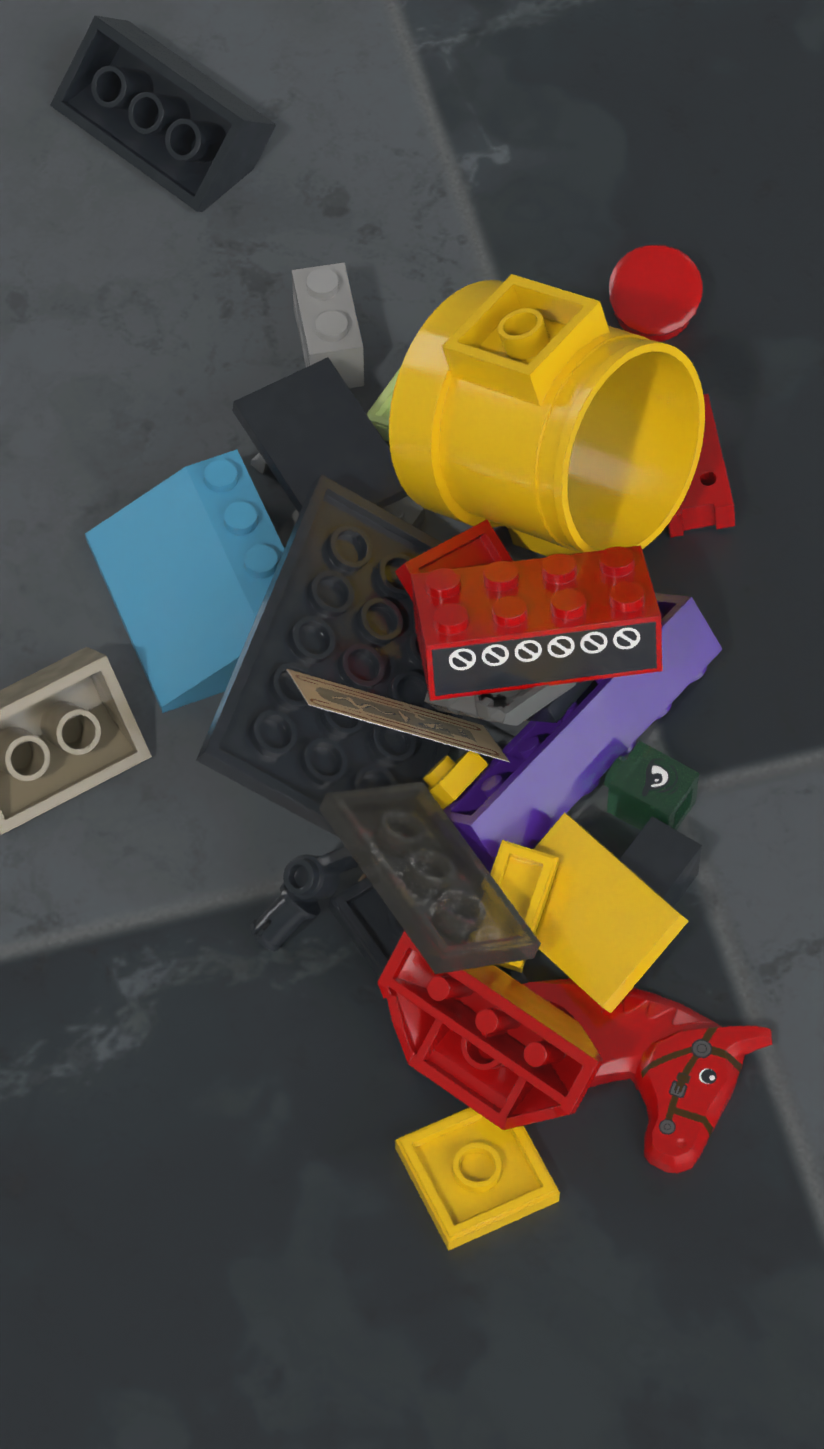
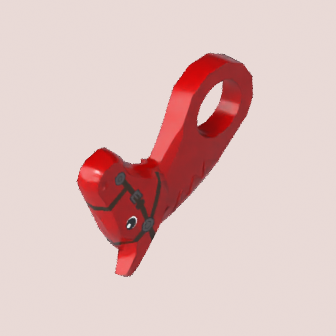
(672, 1055)

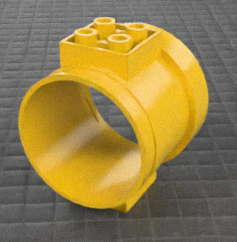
(545, 420)

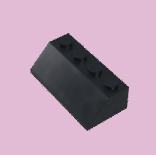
(161, 113)

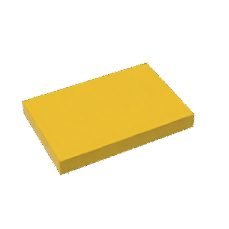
(600, 916)

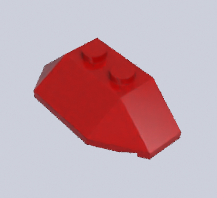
(488, 1039)

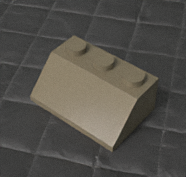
(63, 735)

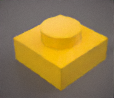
(451, 778)

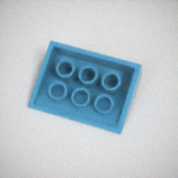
(189, 575)

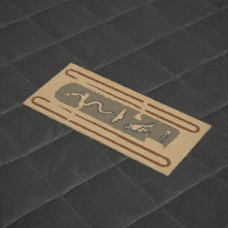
(396, 715)

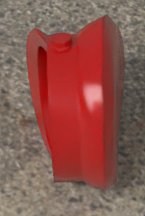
(655, 291)

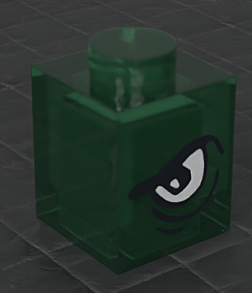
(650, 786)

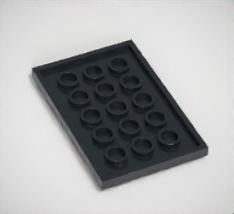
(341, 619)

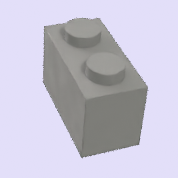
(328, 320)

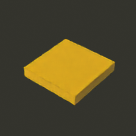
(475, 1175)

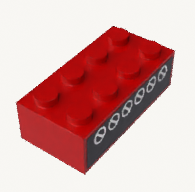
(537, 622)

